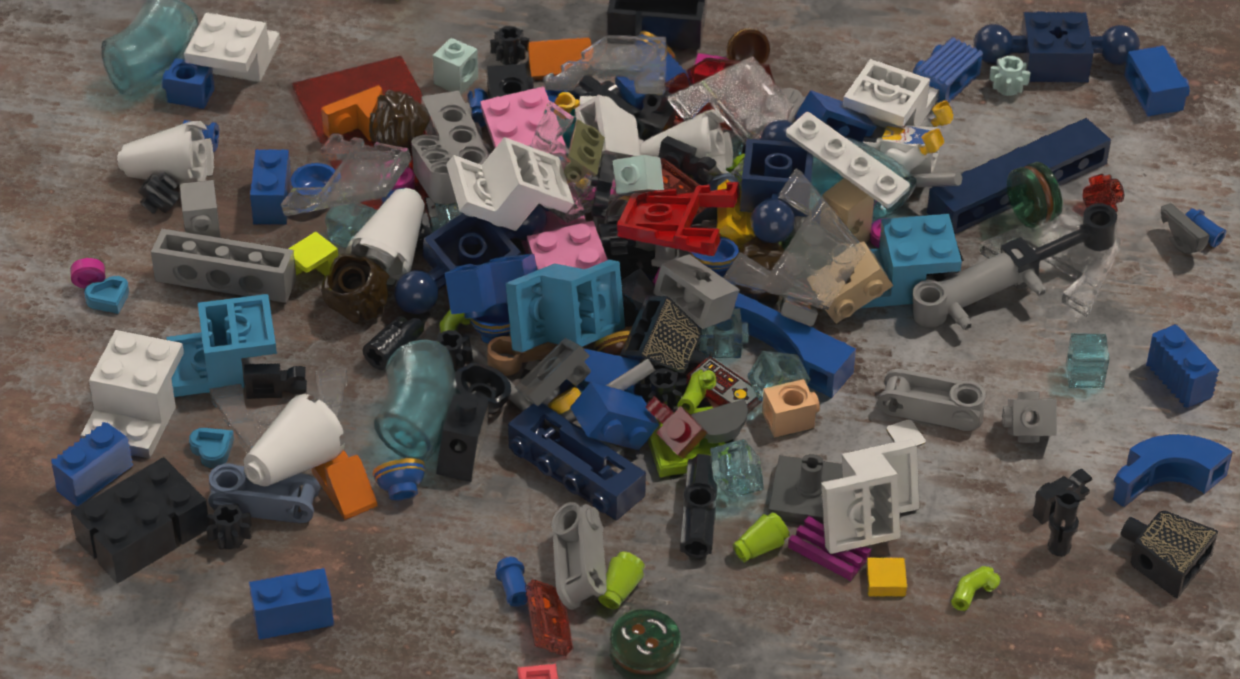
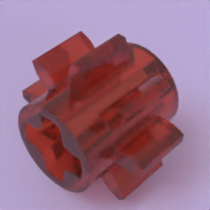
(1103, 191)

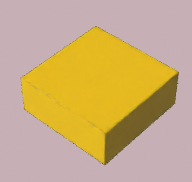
(886, 577)

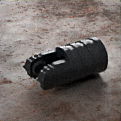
(390, 339)

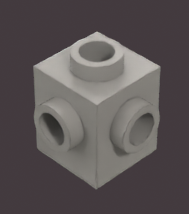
(1042, 421)

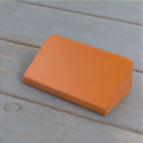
(549, 55)

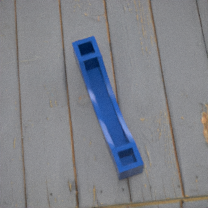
(823, 357)

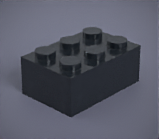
(675, 19)
(133, 521)

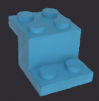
(911, 251)
(565, 304)
(228, 332)

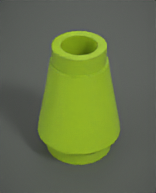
(761, 537)
(621, 578)

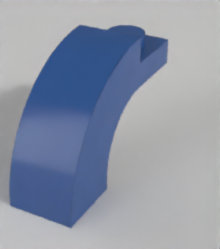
(1173, 459)

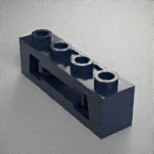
(577, 461)

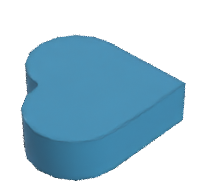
(107, 295)
(211, 445)

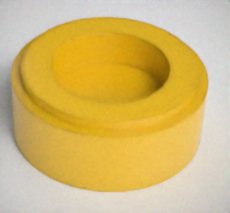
(564, 401)

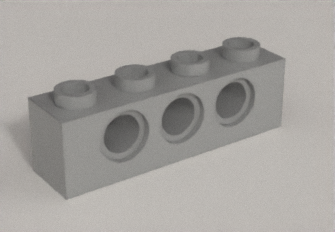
(454, 124)
(223, 265)

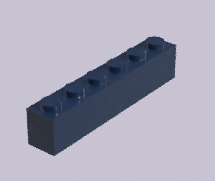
(983, 189)

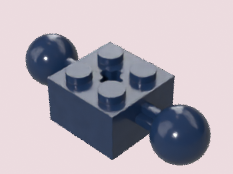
(1056, 45)
(765, 173)
(457, 244)

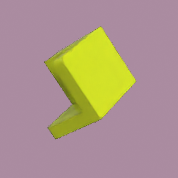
(314, 253)

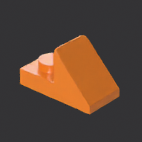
(351, 113)
(346, 485)

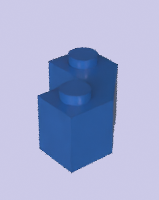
(480, 287)

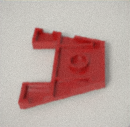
(666, 217)

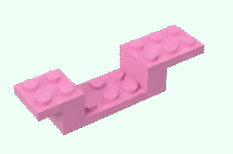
(561, 242)

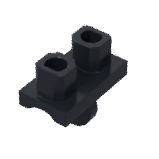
(656, 115)

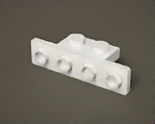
(848, 160)

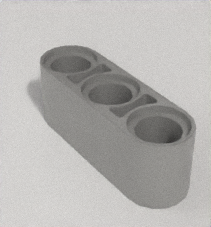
(430, 168)

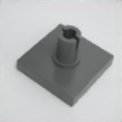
(799, 487)

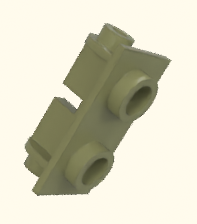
(584, 152)

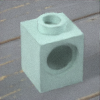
(455, 66)
(638, 174)

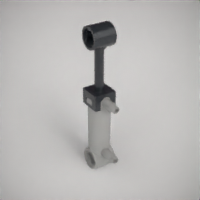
(1013, 266)

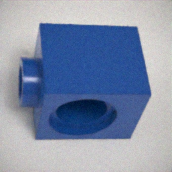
(188, 84)

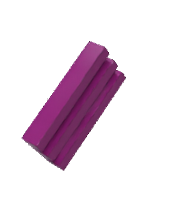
(814, 532)

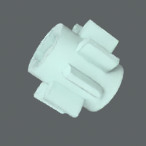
(1009, 75)

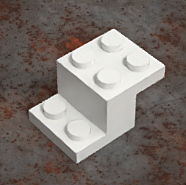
(232, 46)
(891, 95)
(509, 184)
(135, 389)
(870, 496)

